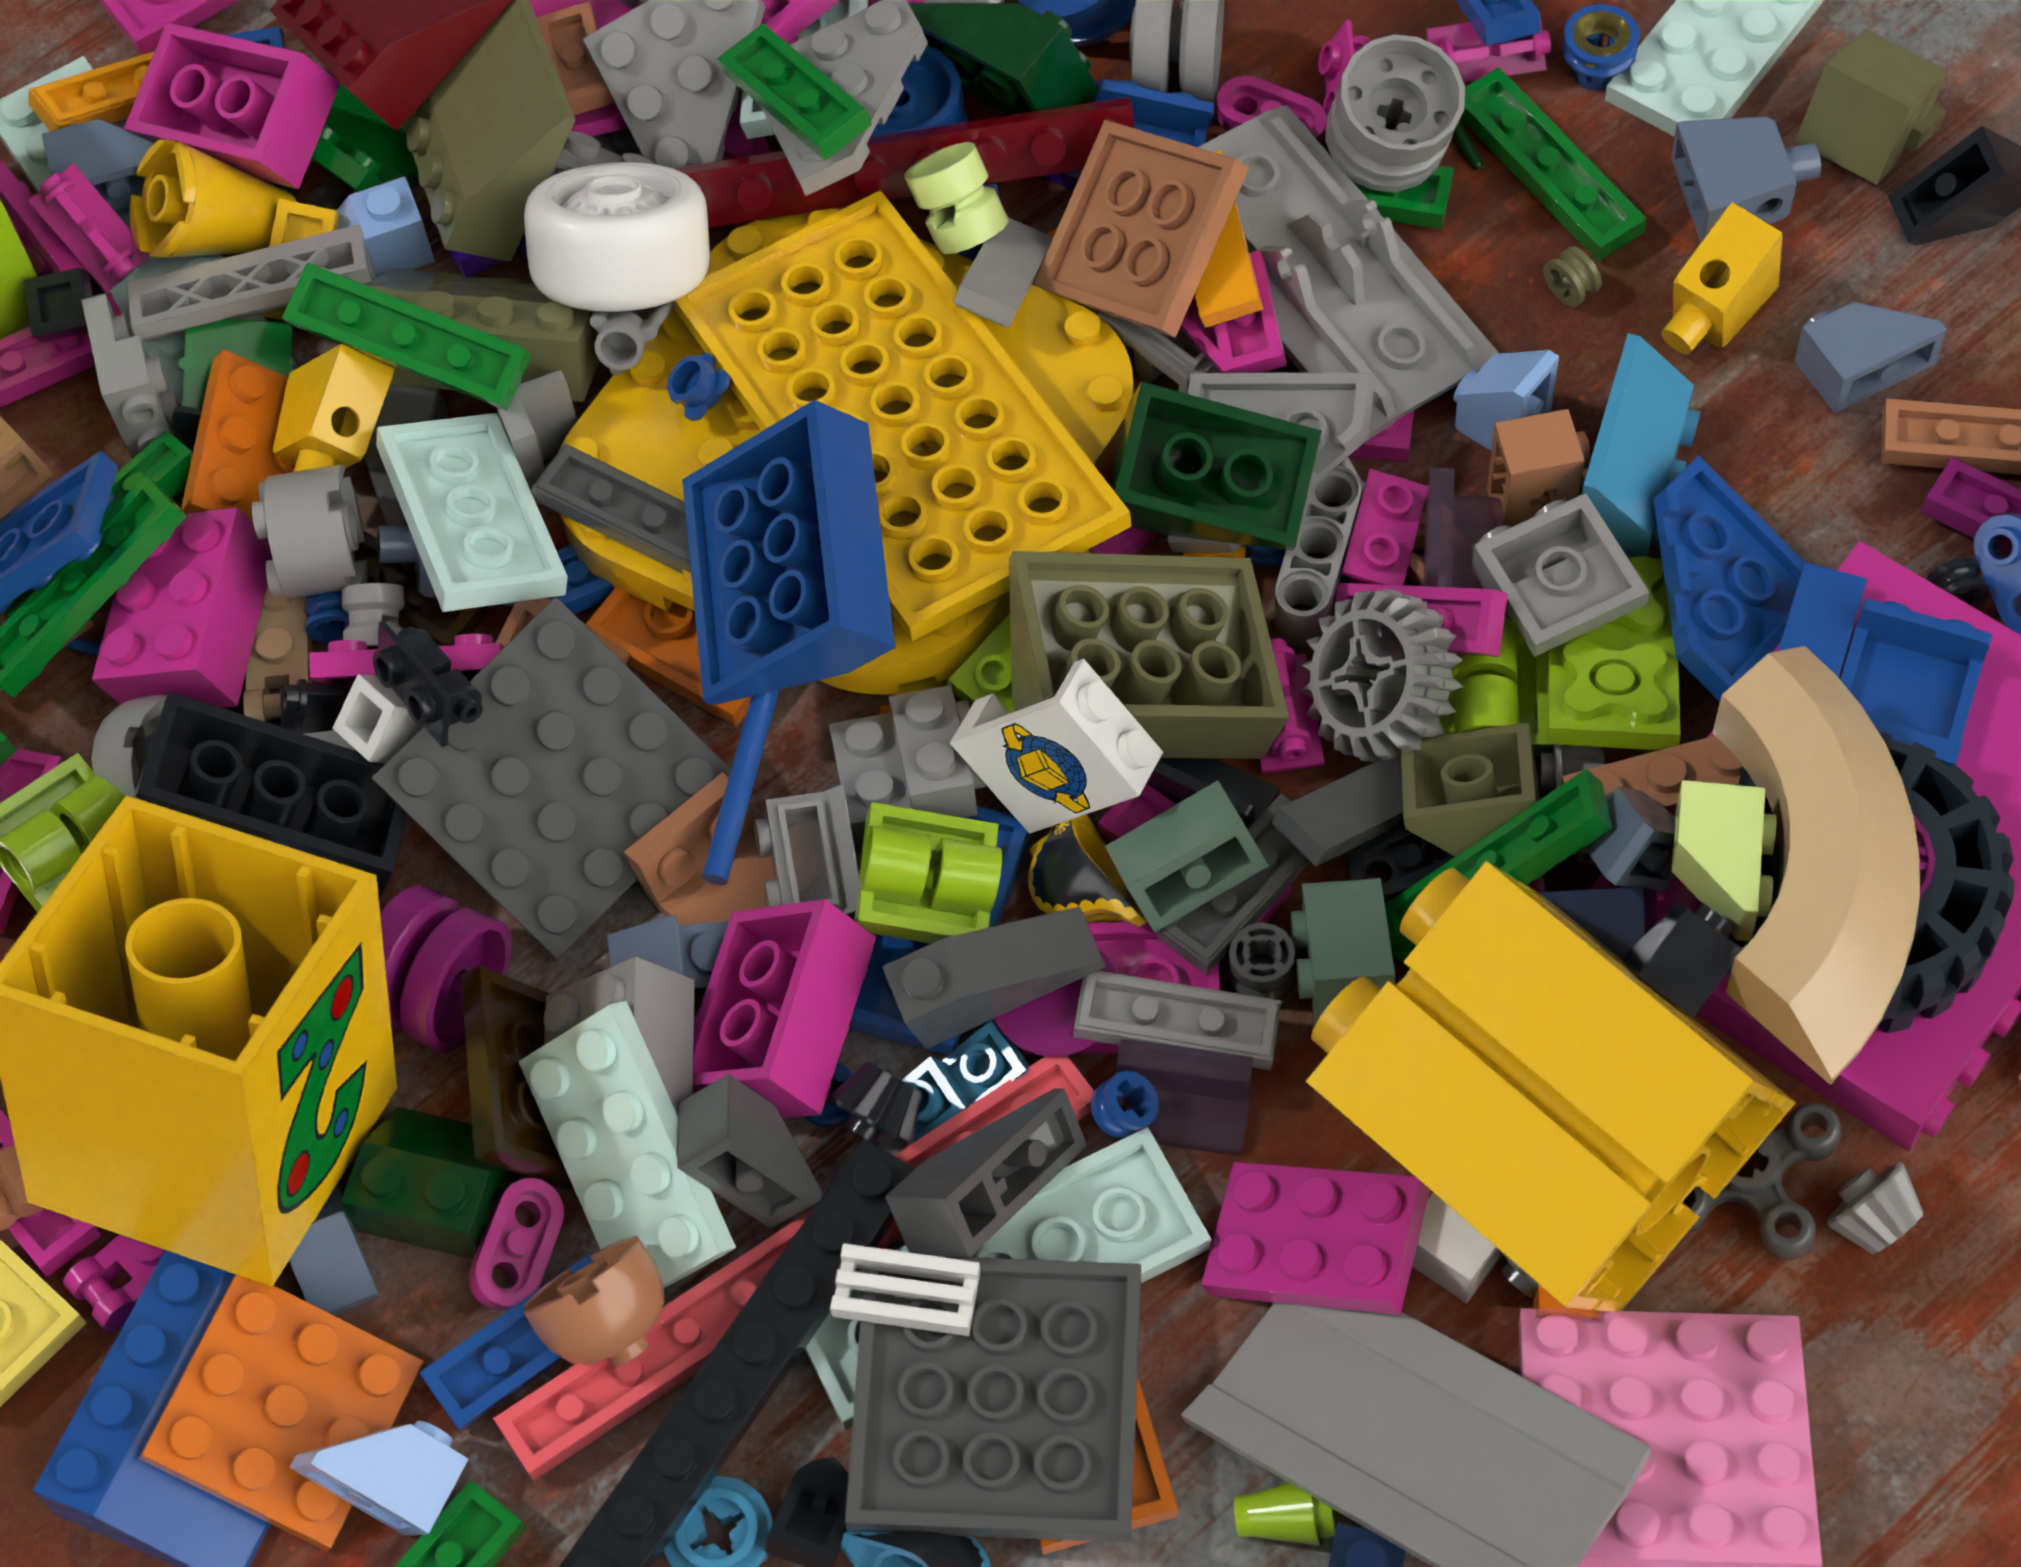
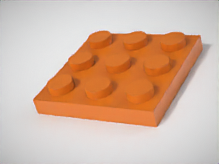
(271, 1386)

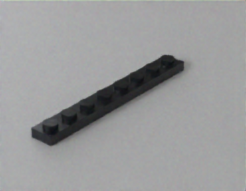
(741, 1370)

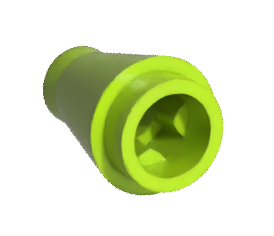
(1284, 1515)

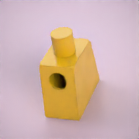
(1724, 281)
(331, 409)

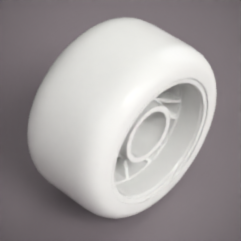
(617, 236)

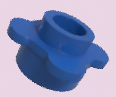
(697, 385)

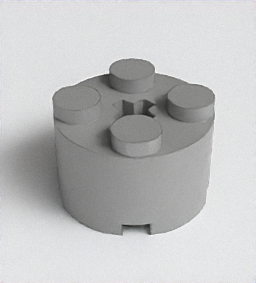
(310, 531)

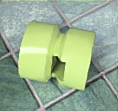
(959, 204)

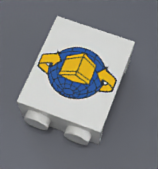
(1059, 753)

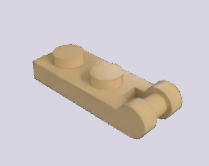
(277, 655)

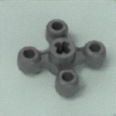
(1765, 1190)

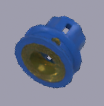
(1585, 41)

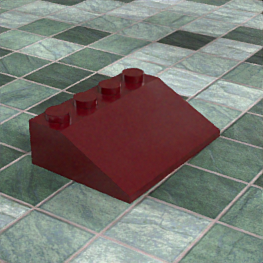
(389, 49)

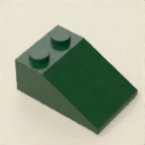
(1009, 54)
(1212, 470)

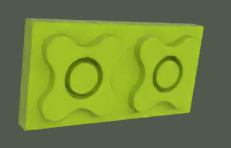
(1620, 678)

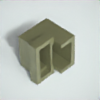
(1872, 106)

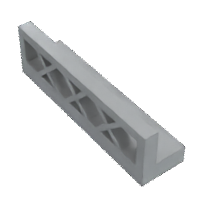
(241, 283)

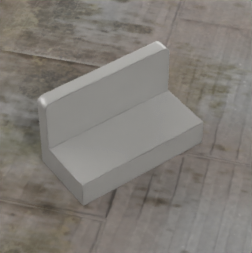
(538, 422)

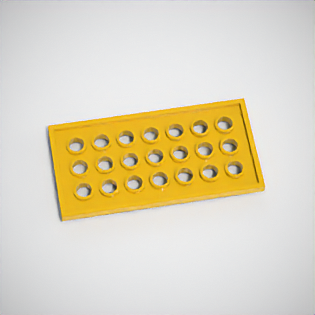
(960, 347)

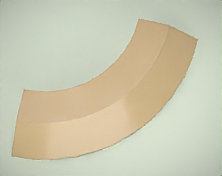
(1845, 855)

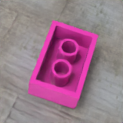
(235, 102)
(188, 614)
(782, 1003)

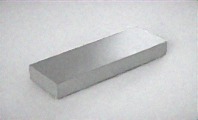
(1003, 273)
(1176, 1015)

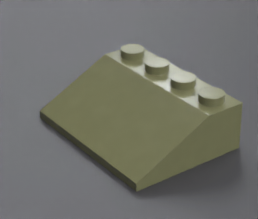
(491, 135)
(507, 309)
(1165, 634)

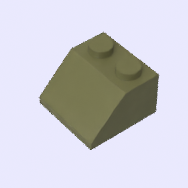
(1468, 784)

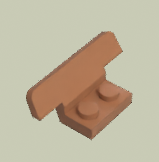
(674, 855)

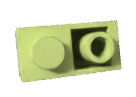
(1720, 850)

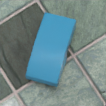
(964, 1076)

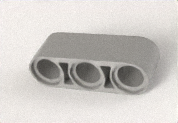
(1310, 579)

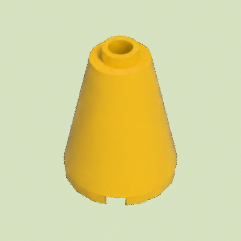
(199, 205)

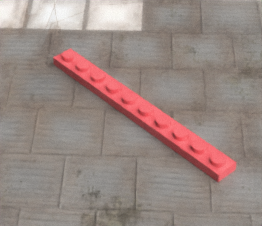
(598, 1396)

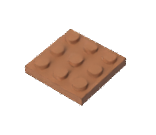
(1141, 227)

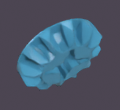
(728, 1502)

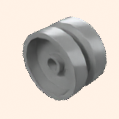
(1171, 36)

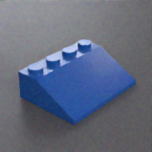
(788, 557)
(97, 1465)

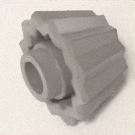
(1876, 1208)

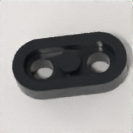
(1396, 854)

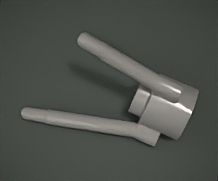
(624, 336)

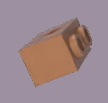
(1536, 464)

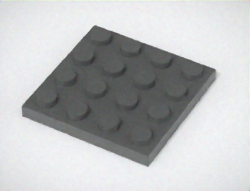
(552, 777)
(1005, 1426)

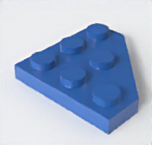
(1723, 577)

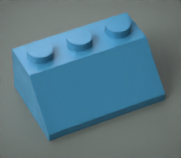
(1639, 444)

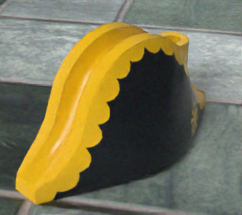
(1076, 871)

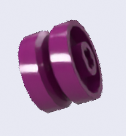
(425, 952)

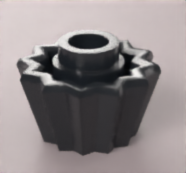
(878, 1105)

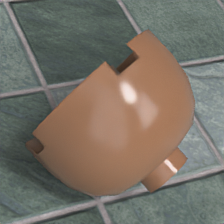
(601, 1306)

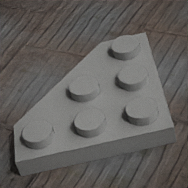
(867, 61)
(668, 74)
(1324, 401)

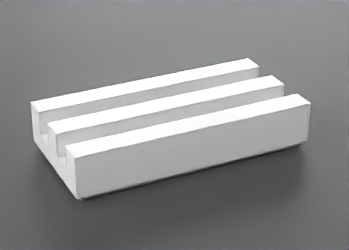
(906, 1264)

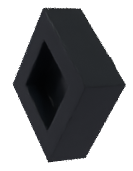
(56, 304)

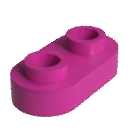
(1259, 96)
(516, 1248)

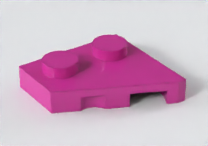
(1244, 343)

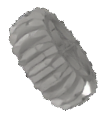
(1377, 689)

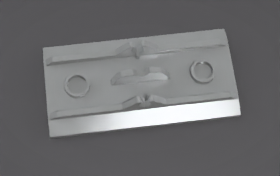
(1342, 275)
(1420, 1438)

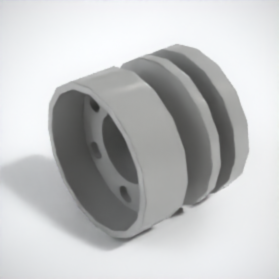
(1402, 85)

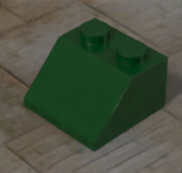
(423, 1184)

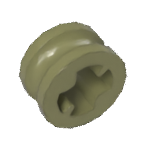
(1572, 276)

